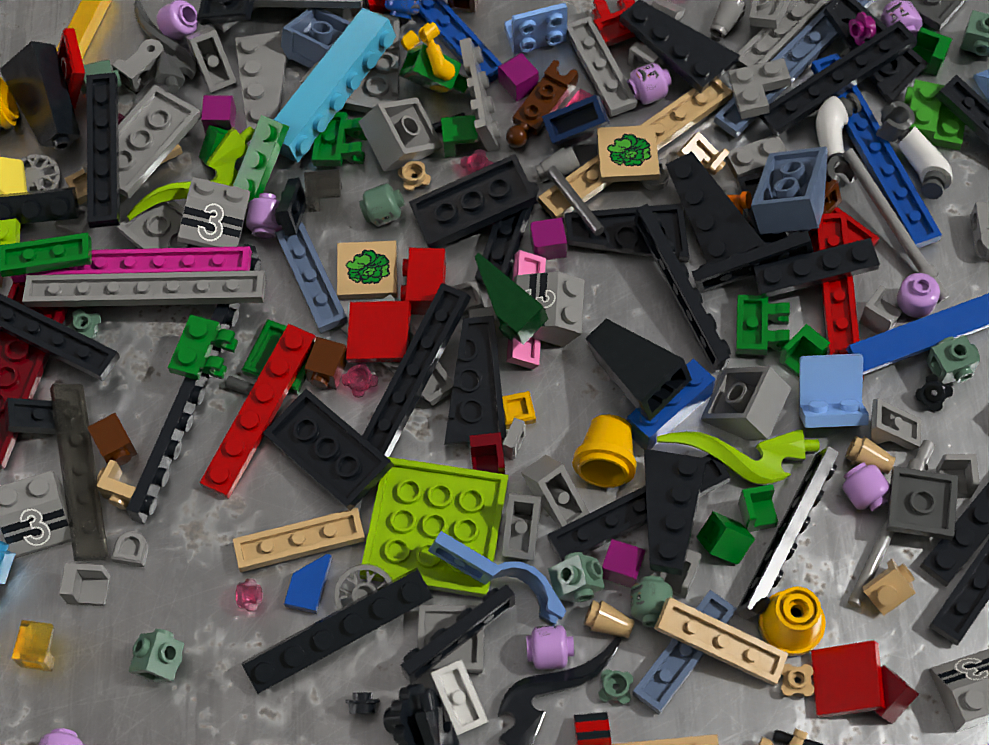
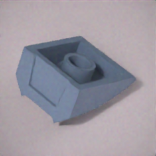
(311, 35)

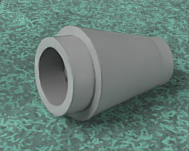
(727, 17)
(563, 159)

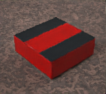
(592, 729)

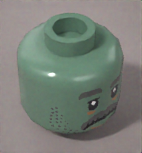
(381, 204)
(648, 599)

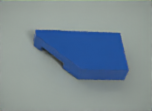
(308, 585)

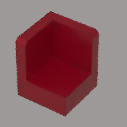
(487, 452)
(897, 695)

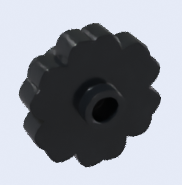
(401, 718)

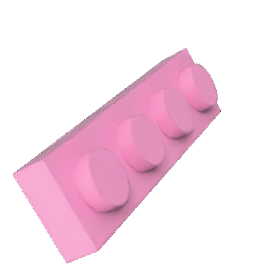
(529, 353)

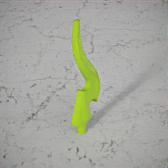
(222, 161)
(772, 452)

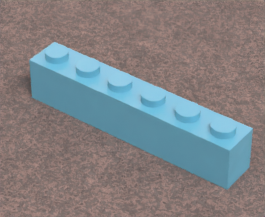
(333, 81)

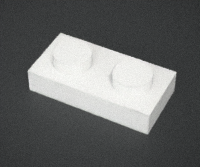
(459, 697)

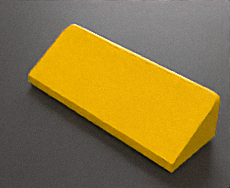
(87, 20)

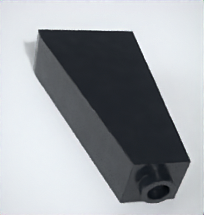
(42, 94)
(638, 367)

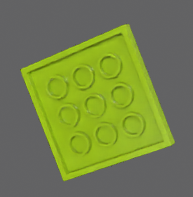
(420, 501)

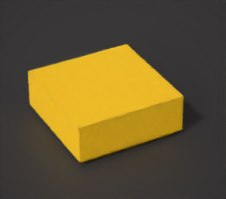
(520, 407)

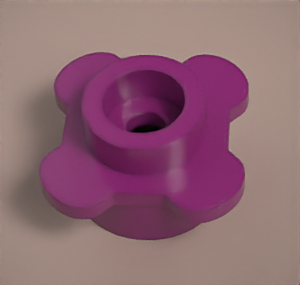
(862, 28)

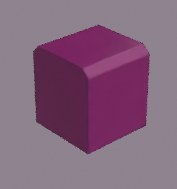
(518, 76)
(218, 111)
(548, 238)
(623, 563)

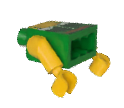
(428, 64)

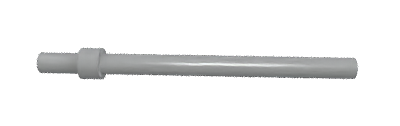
(892, 219)
(885, 536)

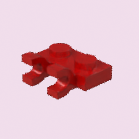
(608, 23)

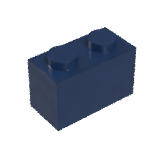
(576, 120)

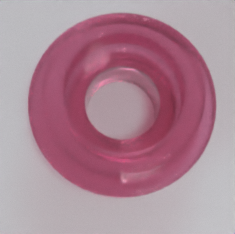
(249, 594)

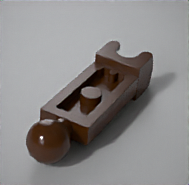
(542, 100)

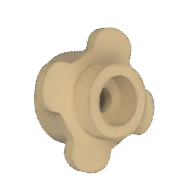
(410, 169)
(790, 687)

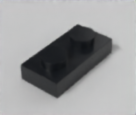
(291, 207)
(29, 416)

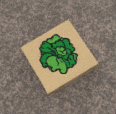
(628, 153)
(366, 270)

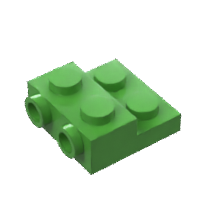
(932, 117)

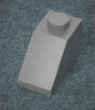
(211, 59)
(557, 491)

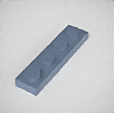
(312, 279)
(678, 660)

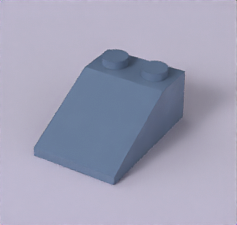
(791, 191)

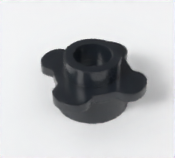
(943, 391)
(362, 703)

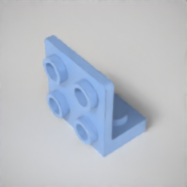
(537, 28)
(831, 391)

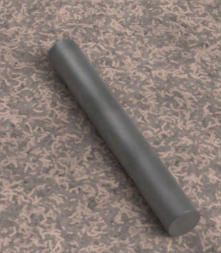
(575, 200)

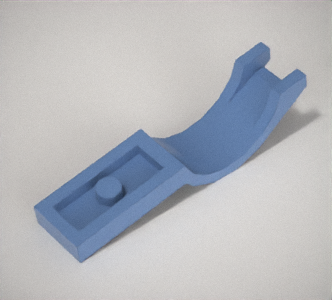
(486, 570)

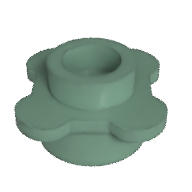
(91, 321)
(610, 678)

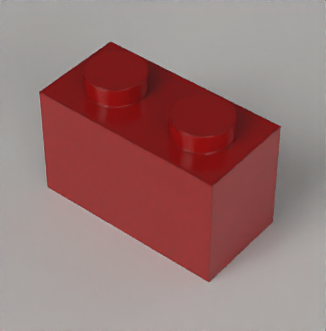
(424, 274)

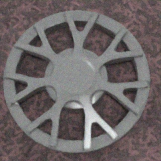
(35, 176)
(362, 588)

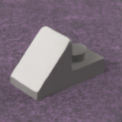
(894, 425)
(521, 526)

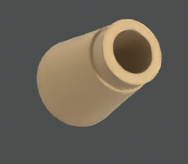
(865, 451)
(608, 620)

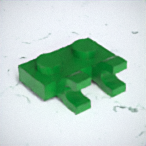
(330, 144)
(752, 325)
(195, 345)

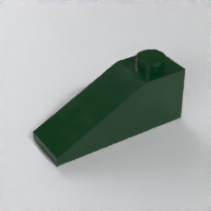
(516, 310)

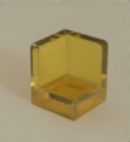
(33, 646)

